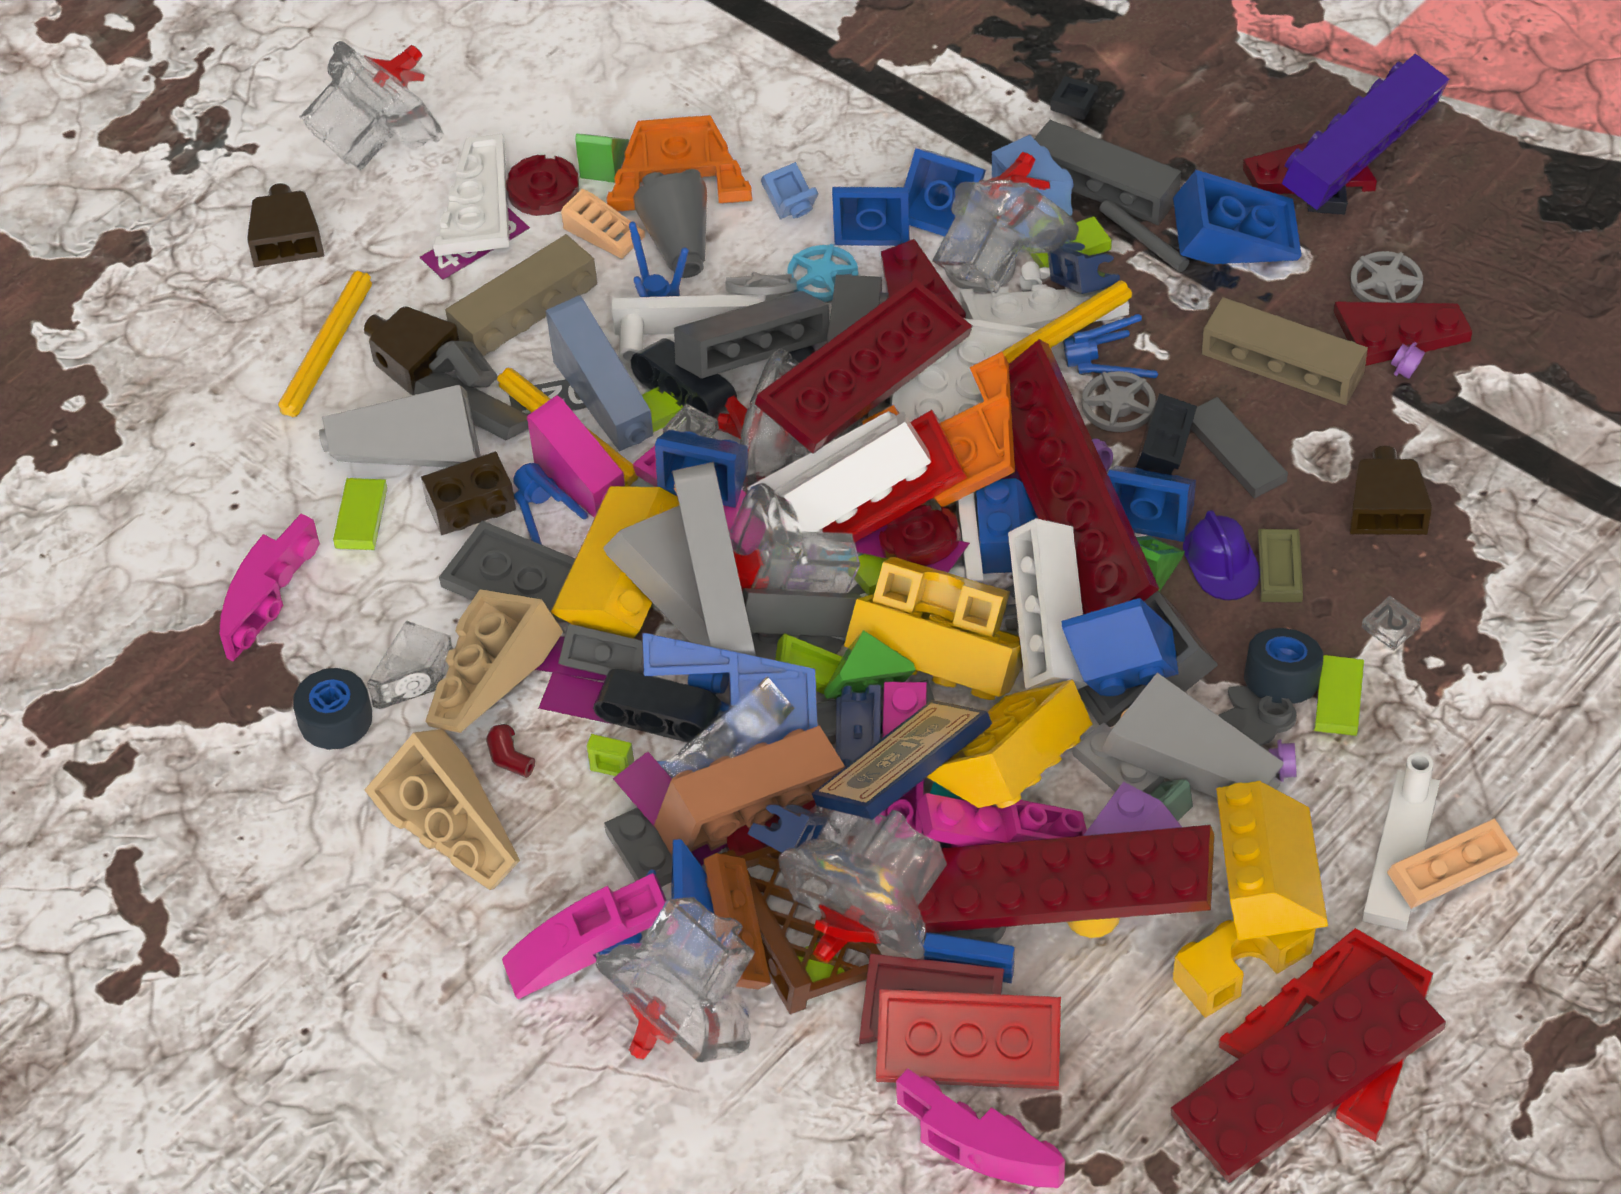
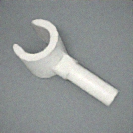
(1032, 275)

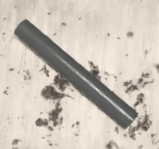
(1144, 235)

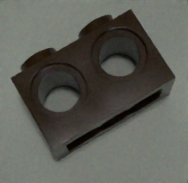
(468, 493)

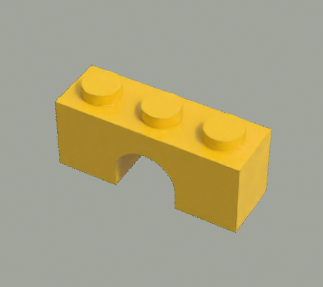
(928, 590)
(1209, 971)

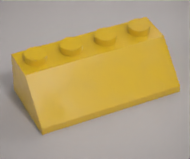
(596, 589)
(941, 649)
(1022, 742)
(1269, 861)

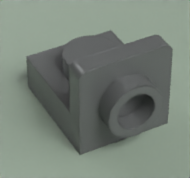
(466, 362)

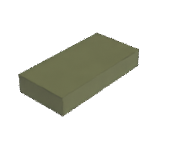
(1280, 565)

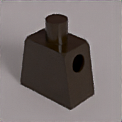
(283, 228)
(407, 344)
(1390, 496)

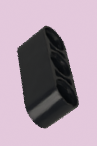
(657, 368)
(655, 705)

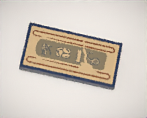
(902, 759)

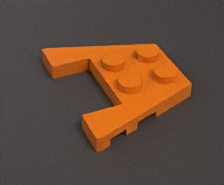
(673, 147)
(981, 433)

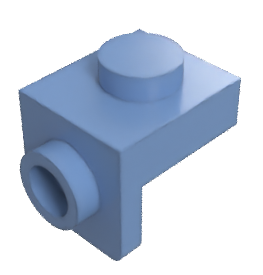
(789, 191)

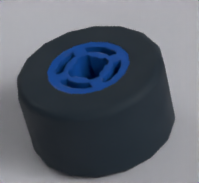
(1283, 665)
(332, 708)

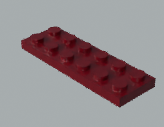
(863, 365)
(1307, 1069)

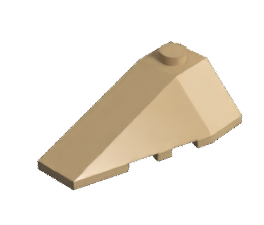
(496, 649)
(441, 801)

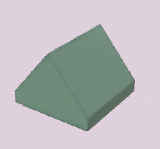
(1175, 796)

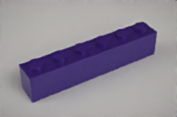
(1364, 131)

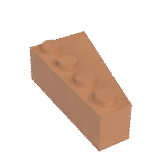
(735, 791)

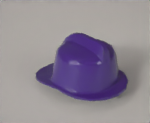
(1221, 558)

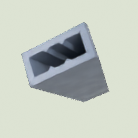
(597, 374)

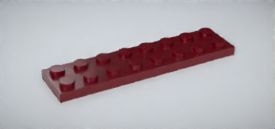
(1072, 484)
(1072, 879)

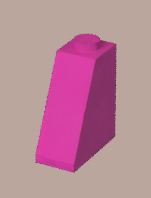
(572, 455)

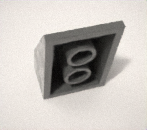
(1192, 661)

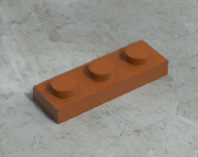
(733, 899)

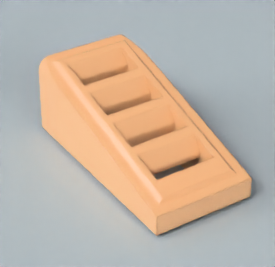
(584, 209)

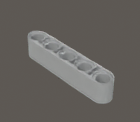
(713, 559)

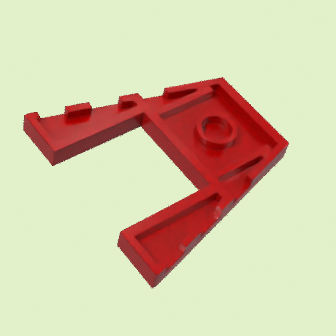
(1331, 971)

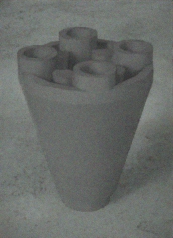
(675, 216)

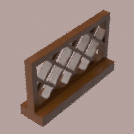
(782, 959)

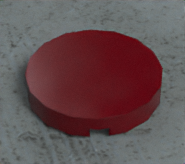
(542, 185)
(931, 538)

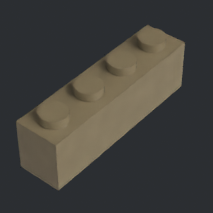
(523, 294)
(1284, 351)

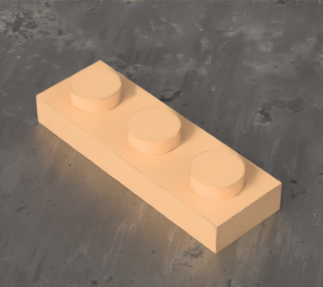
(1452, 863)

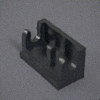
(1166, 435)

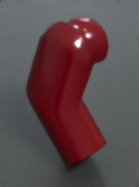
(503, 752)

